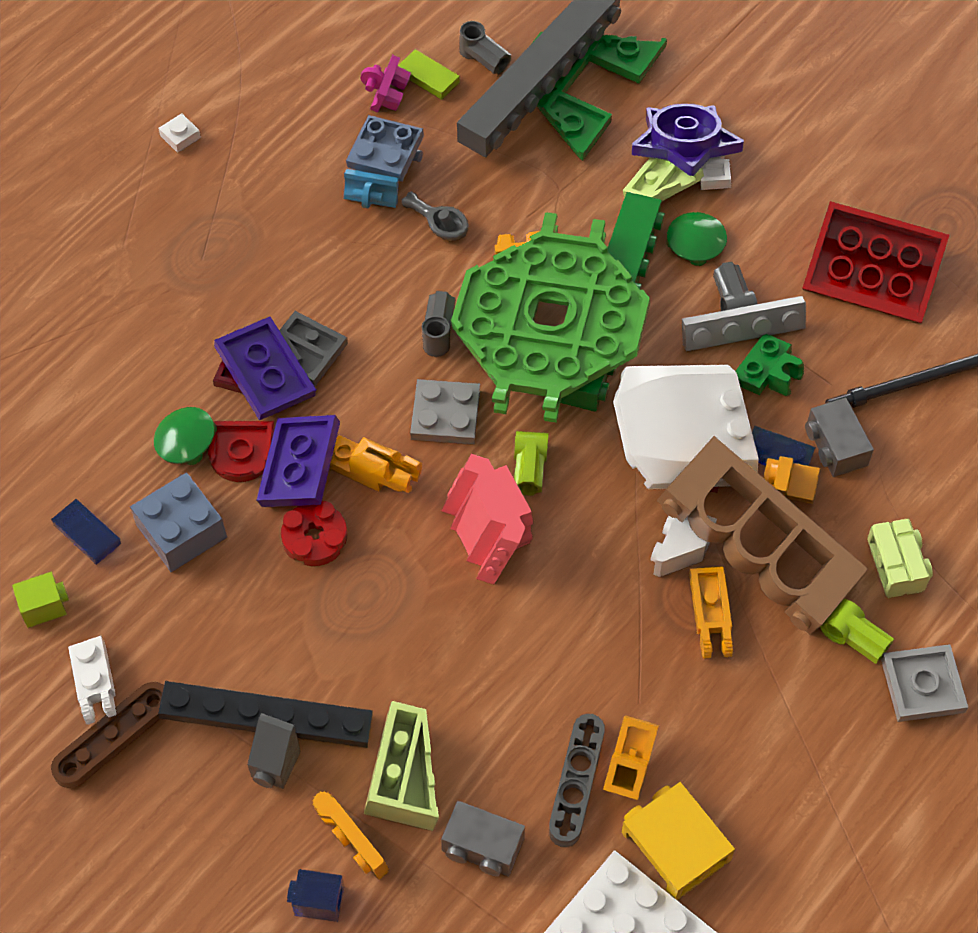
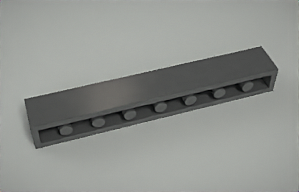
(535, 74)

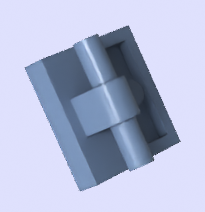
(386, 147)

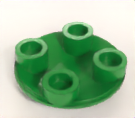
(696, 237)
(184, 435)

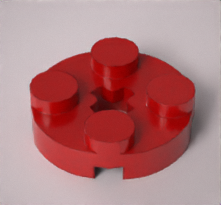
(304, 548)

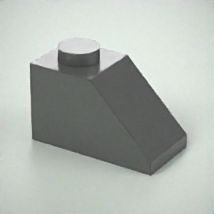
(273, 752)

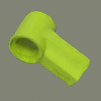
(530, 458)
(849, 626)

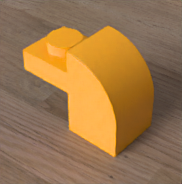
(792, 479)
(631, 757)

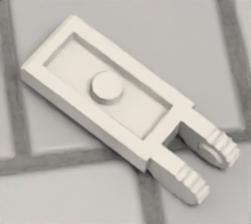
(92, 677)

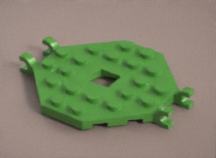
(599, 329)

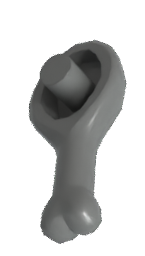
(443, 220)

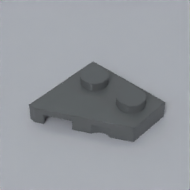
(312, 344)

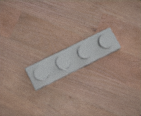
(744, 323)

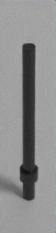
(858, 396)

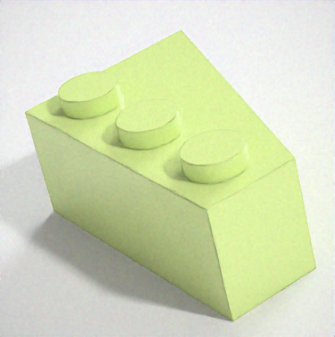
(403, 770)

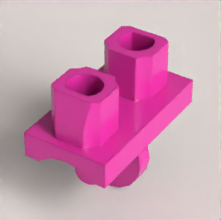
(376, 79)

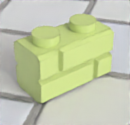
(899, 558)

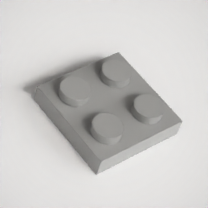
(445, 411)
(924, 683)

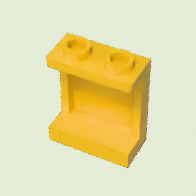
(678, 839)

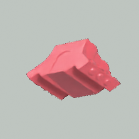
(488, 515)

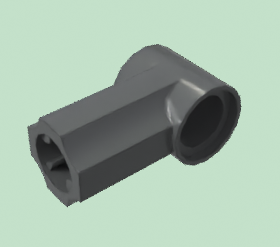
(478, 46)
(732, 287)
(437, 324)

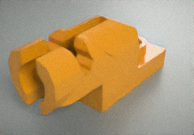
(374, 464)

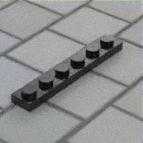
(243, 709)

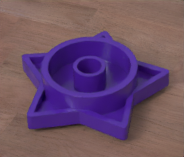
(685, 136)

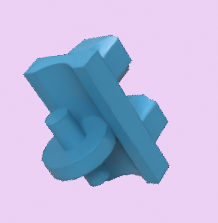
(371, 188)

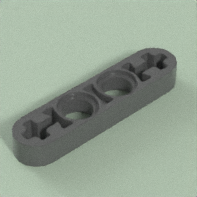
(576, 779)

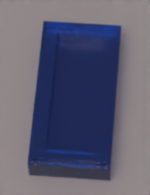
(86, 531)

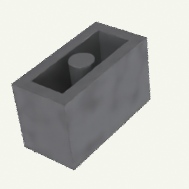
(839, 437)
(482, 839)

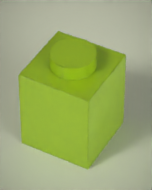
(40, 599)

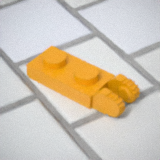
(711, 608)
(348, 833)

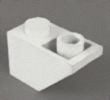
(679, 549)

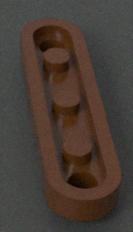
(108, 737)

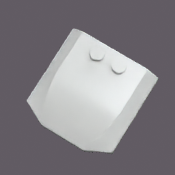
(675, 412)

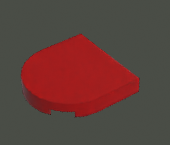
(240, 449)

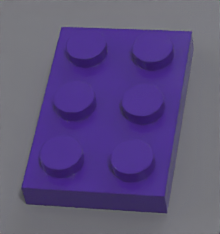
(264, 368)
(298, 461)

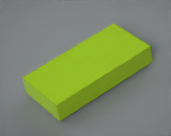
(430, 74)

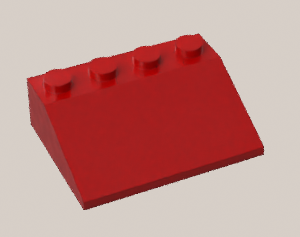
(875, 262)

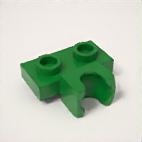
(770, 365)

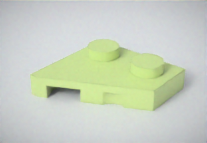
(661, 179)

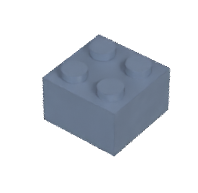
(178, 522)

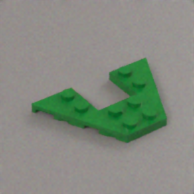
(579, 121)

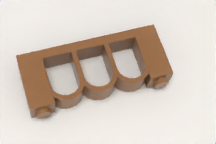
(839, 568)

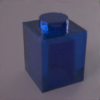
(316, 895)

